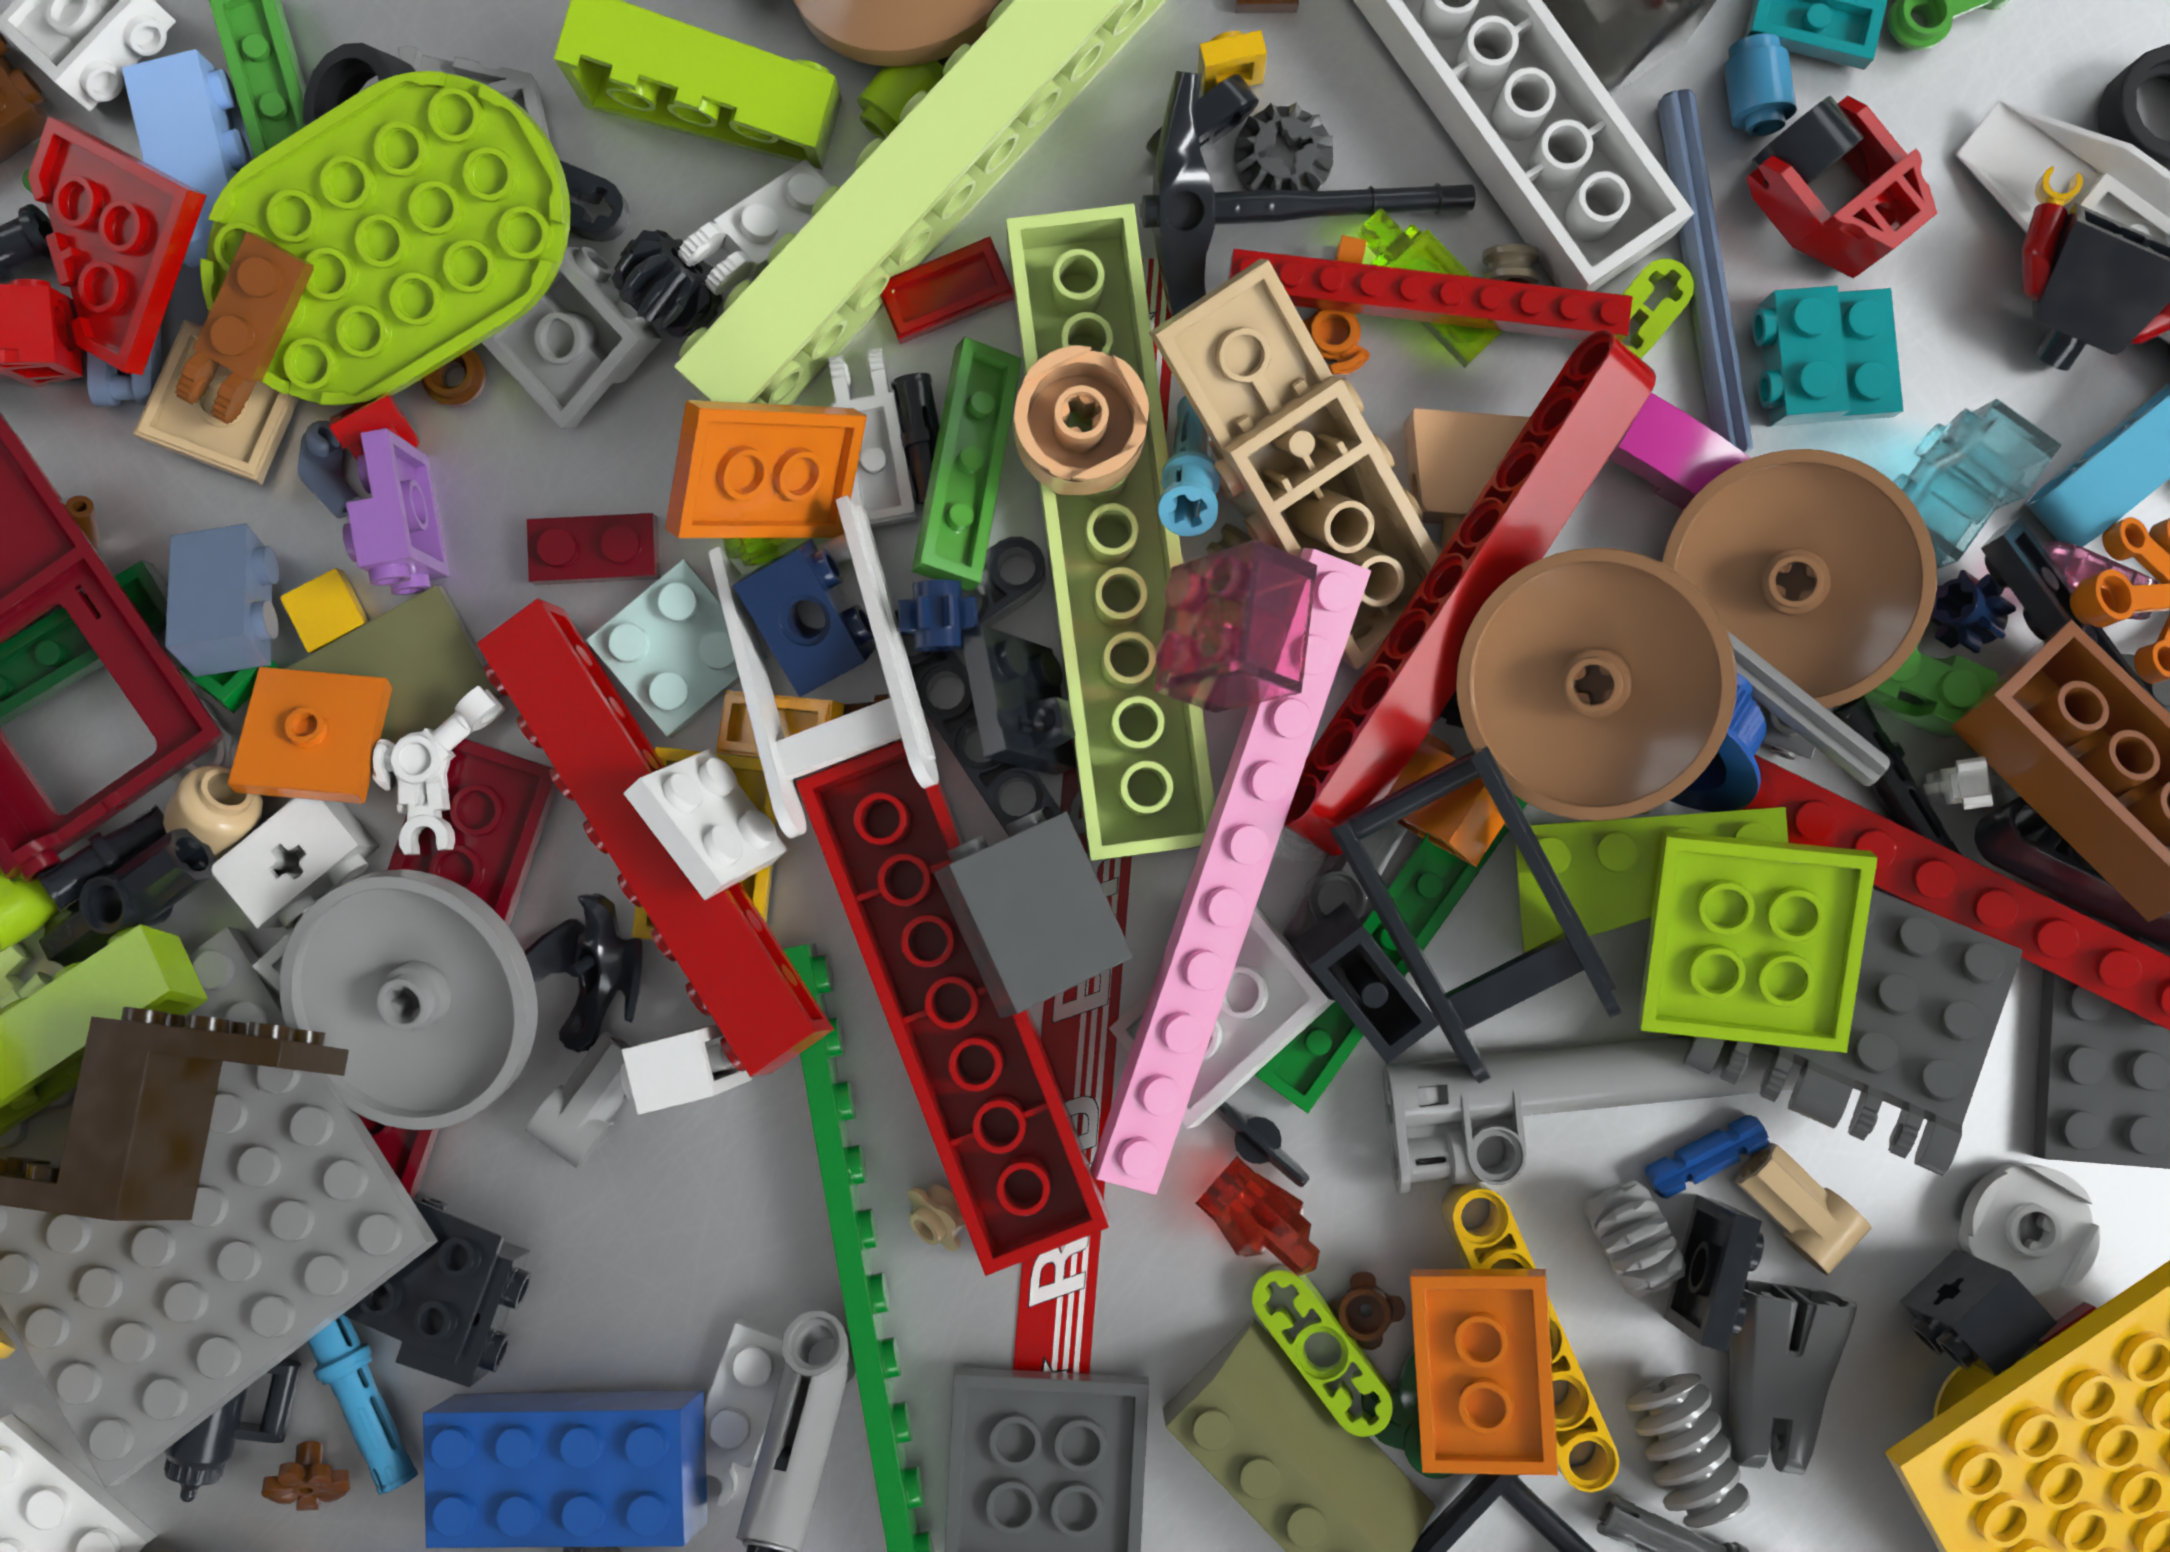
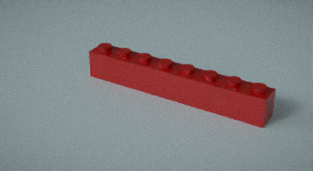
(596, 755)

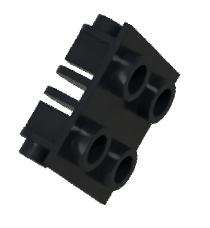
(438, 1292)

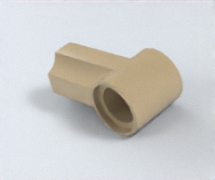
(1813, 1218)

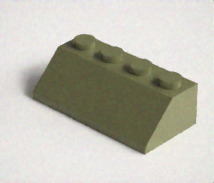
(1289, 1458)

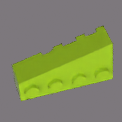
(696, 81)
(1614, 864)

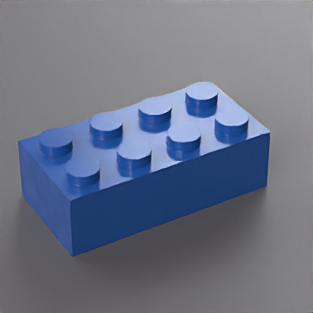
(565, 1469)

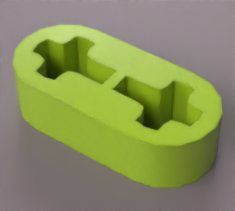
(1656, 322)

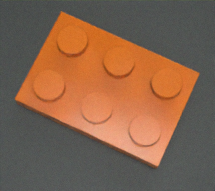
(763, 470)
(1484, 1371)

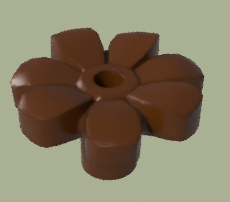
(306, 1480)

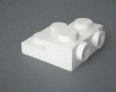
(86, 41)

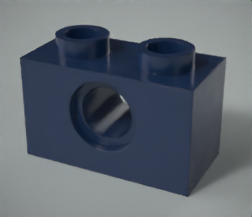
(806, 653)

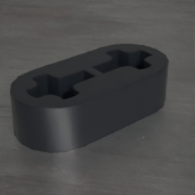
(1218, 112)
(592, 189)

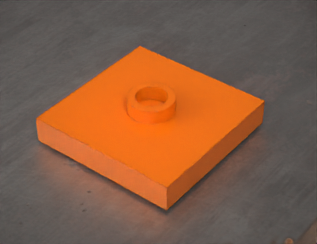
(310, 735)

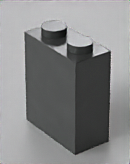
(1032, 912)

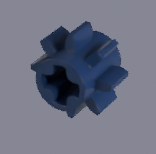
(1970, 611)
(937, 615)

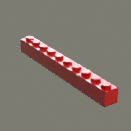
(1444, 297)

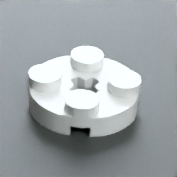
(2014, 1192)

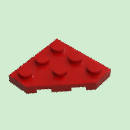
(113, 239)

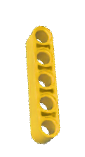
(1578, 1414)

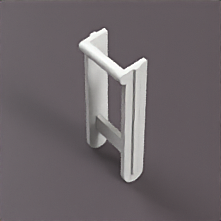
(850, 734)

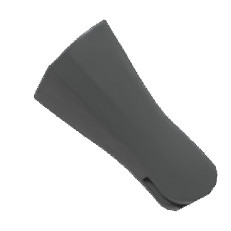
(1783, 1372)

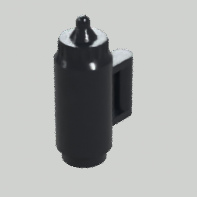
(203, 1451)

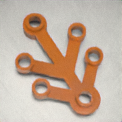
(2112, 598)

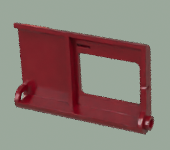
(44, 566)

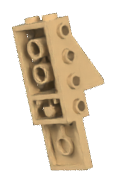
(1297, 445)

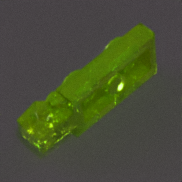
(1424, 252)

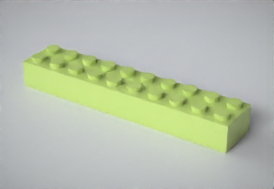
(905, 196)
(1109, 555)

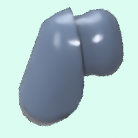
(321, 468)

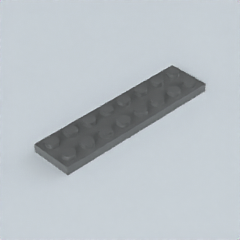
(2102, 1066)

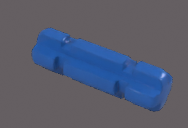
(1707, 1156)

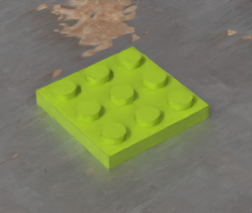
(1756, 941)

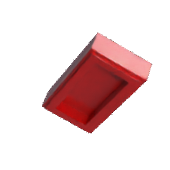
(946, 290)

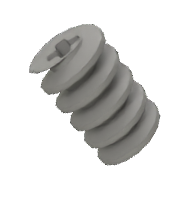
(1692, 1448)

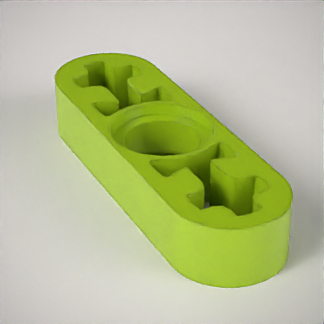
(1365, 1379)

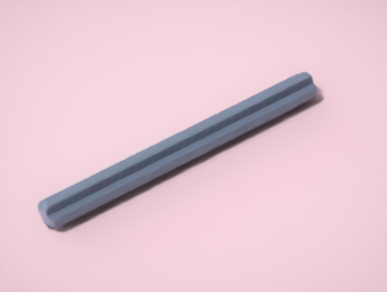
(1704, 261)

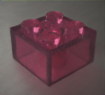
(1236, 627)

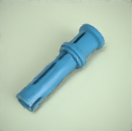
(344, 1365)

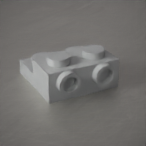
(575, 340)

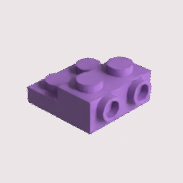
(399, 528)

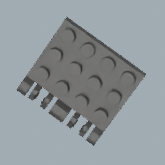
(1915, 1037)

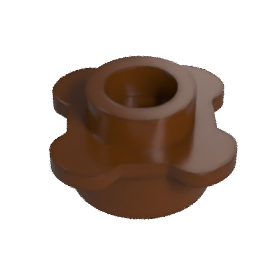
(1386, 1309)

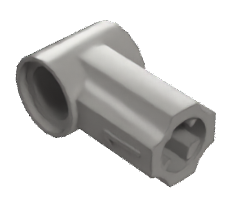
(579, 1113)

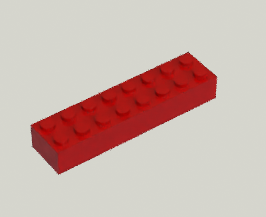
(973, 1073)

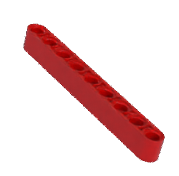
(1500, 535)

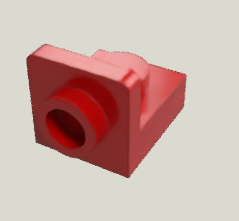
(369, 417)

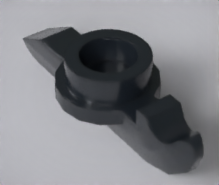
(1260, 1142)

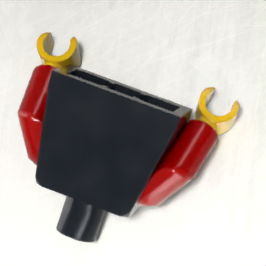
(2091, 278)

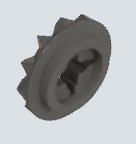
(1299, 128)

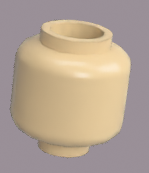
(212, 809)

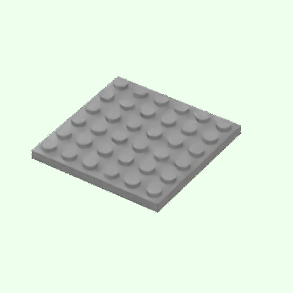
(175, 1318)

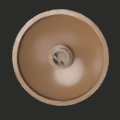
(1812, 567)
(1597, 683)

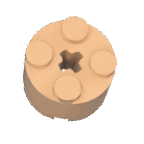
(1094, 387)

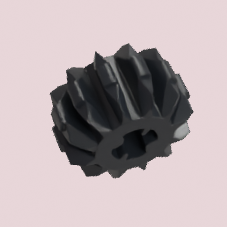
(663, 286)

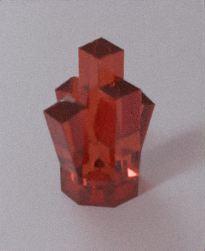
(1260, 1216)

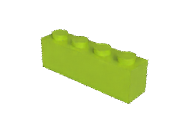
(48, 1031)

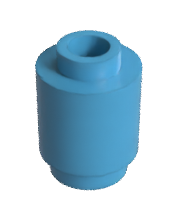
(1759, 85)

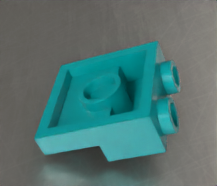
(1828, 355)

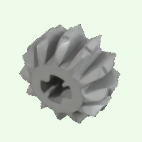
(1635, 1239)

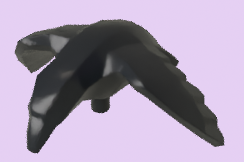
(598, 961)

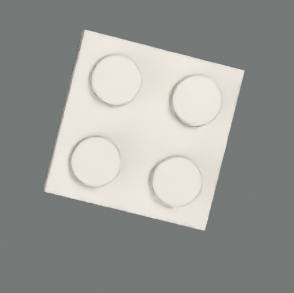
(706, 822)

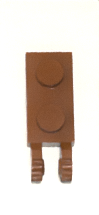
(245, 324)

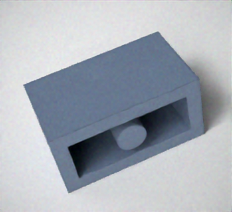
(221, 600)

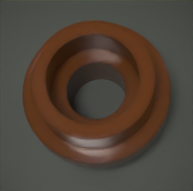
(467, 390)

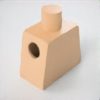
(1453, 459)

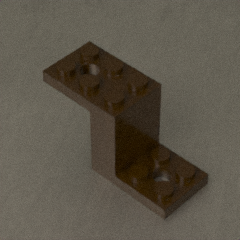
(148, 1113)

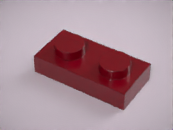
(593, 549)

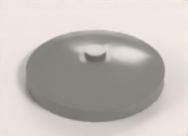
(418, 992)

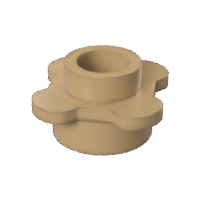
(936, 1216)

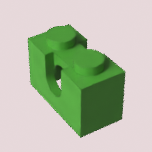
(1944, 684)

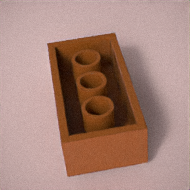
(2086, 757)

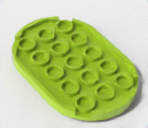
(425, 228)

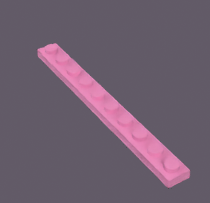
(1223, 896)

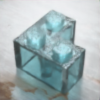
(1973, 470)

